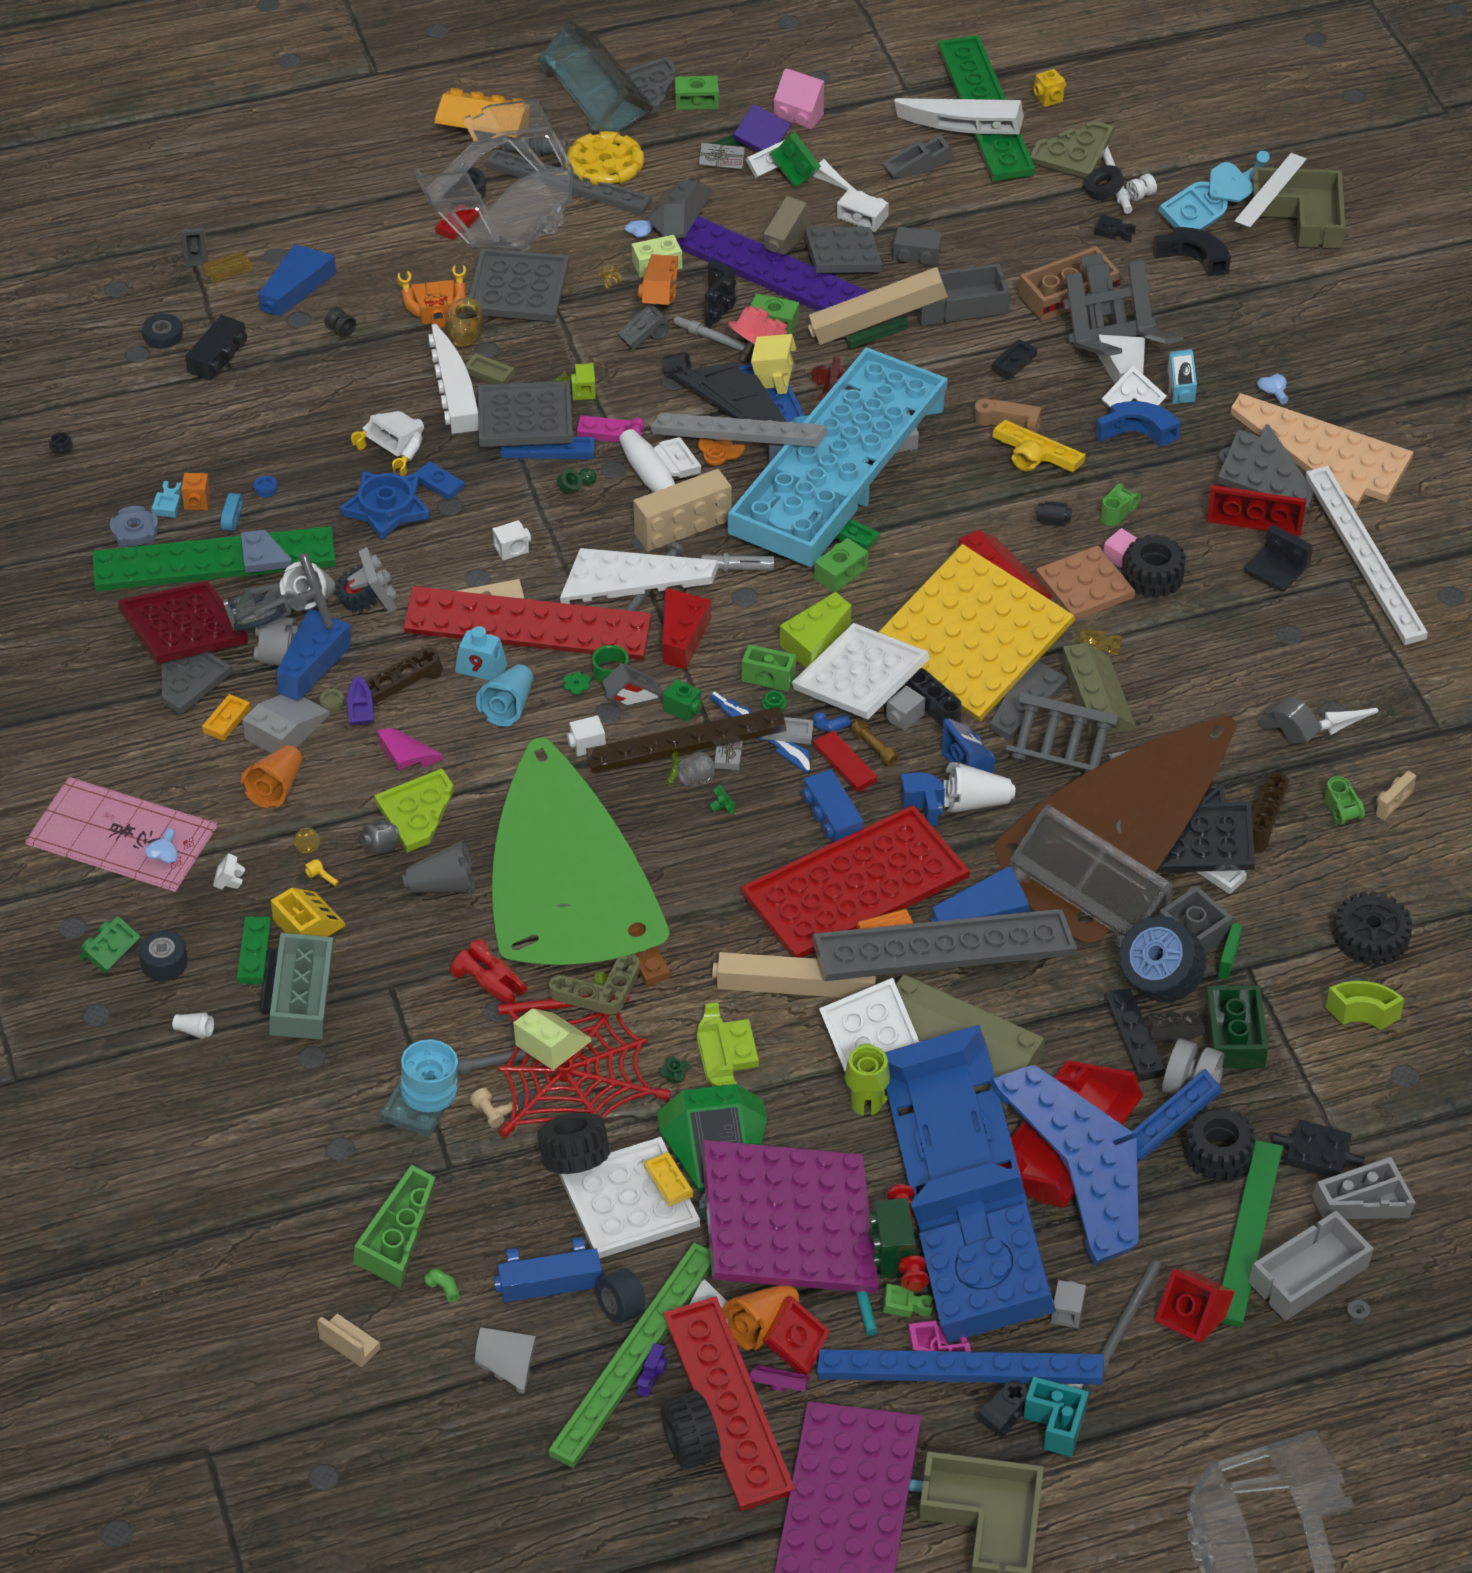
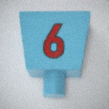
(480, 655)

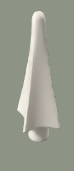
(829, 175)
(1338, 720)

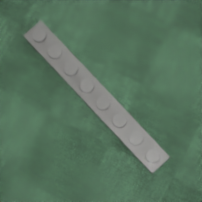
(739, 429)

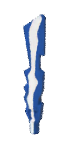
(792, 752)

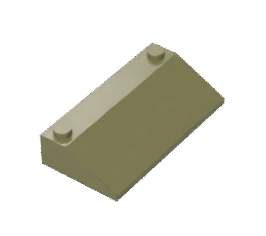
(939, 1013)

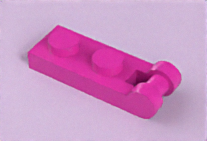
(607, 428)

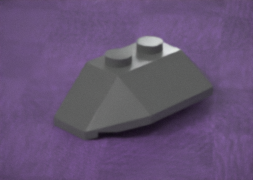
(679, 208)

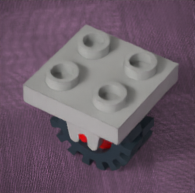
(366, 585)

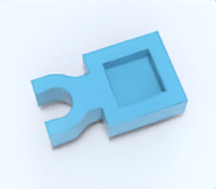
(168, 502)

